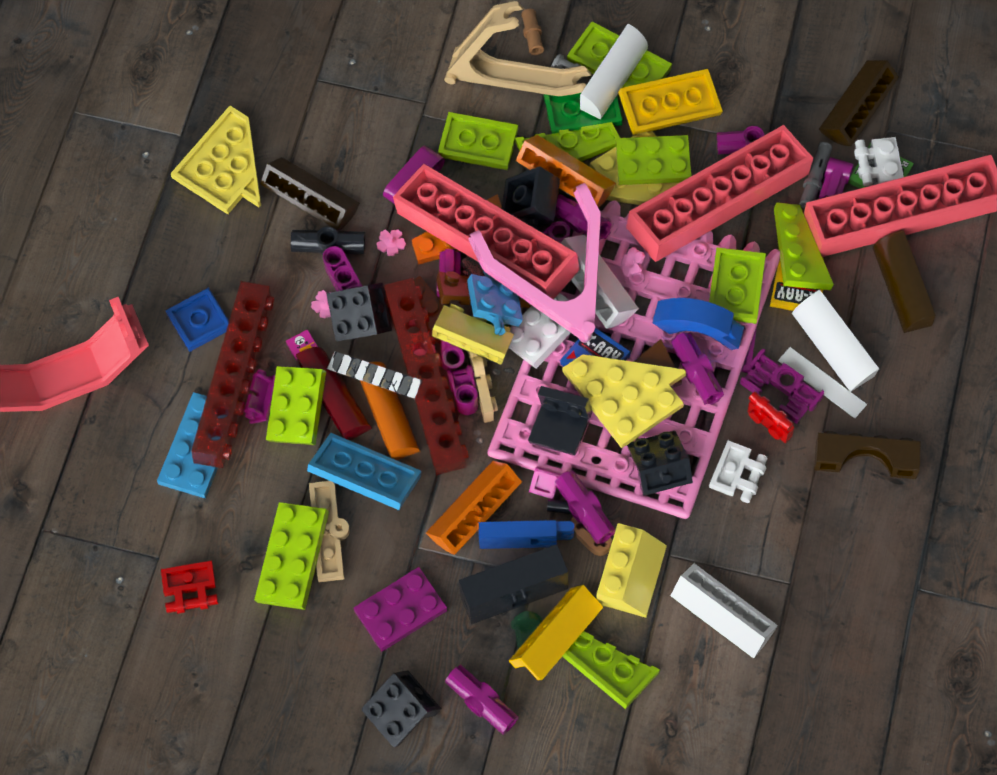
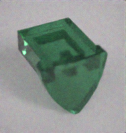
(524, 626)

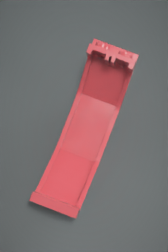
(75, 369)

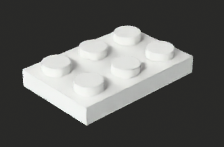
(537, 335)

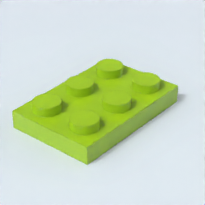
(478, 141)
(653, 160)
(738, 282)
(296, 405)

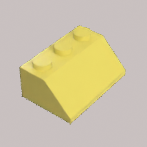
(471, 334)
(631, 571)

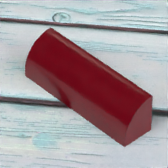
(336, 396)

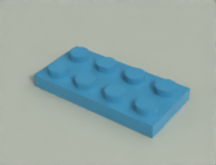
(178, 469)
(364, 471)

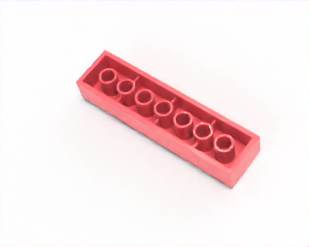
(719, 193)
(903, 204)
(455, 212)

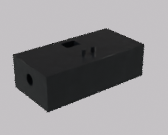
(514, 584)

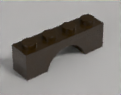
(898, 456)

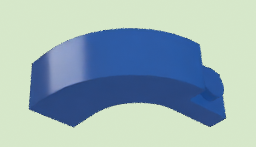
(699, 316)

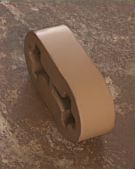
(587, 540)

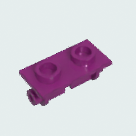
(258, 406)

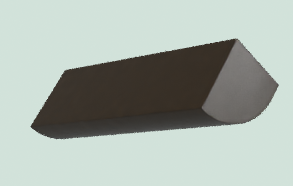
(859, 102)
(309, 193)
(904, 282)

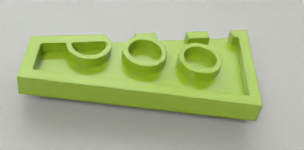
(610, 669)

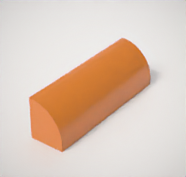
(571, 171)
(391, 420)
(474, 506)

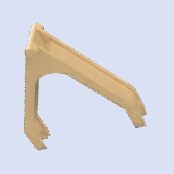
(475, 66)

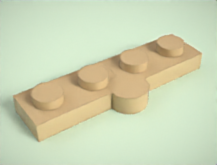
(483, 384)
(337, 529)

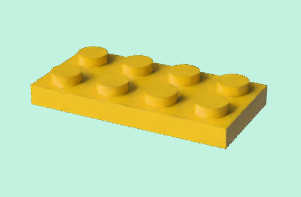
(670, 101)

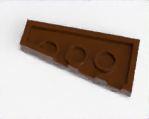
(455, 287)

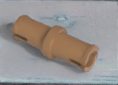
(532, 32)

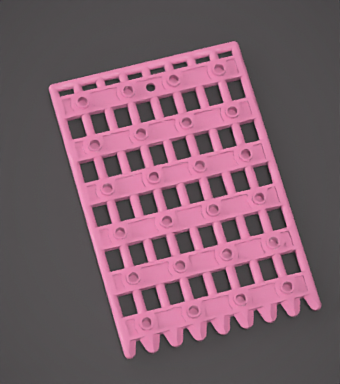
(638, 328)

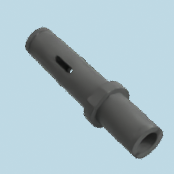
(813, 184)

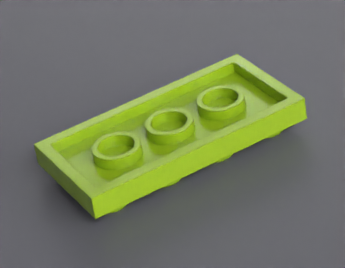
(596, 44)
(291, 556)

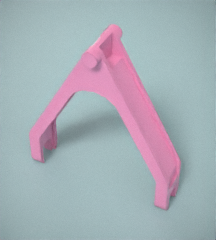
(573, 315)

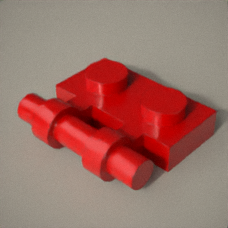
(775, 421)
(189, 579)

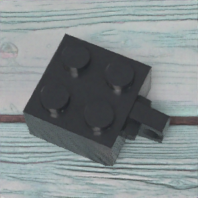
(532, 196)

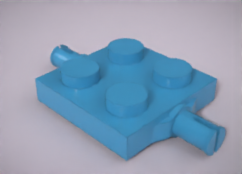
(494, 302)

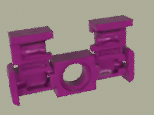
(768, 369)

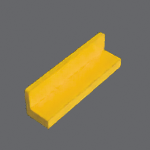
(557, 632)

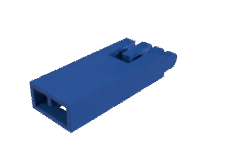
(524, 534)

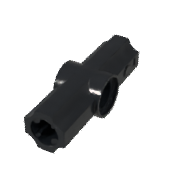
(312, 240)

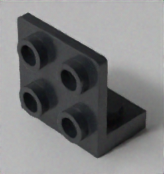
(359, 312)
(560, 421)
(660, 462)
(399, 707)

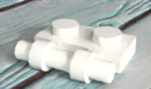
(885, 157)
(730, 469)

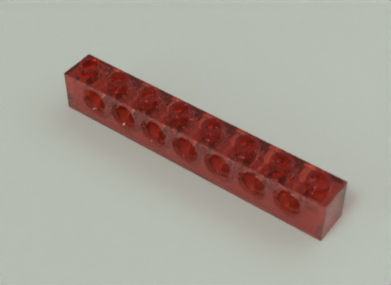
(216, 452)
(443, 459)

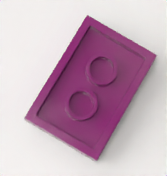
(400, 609)

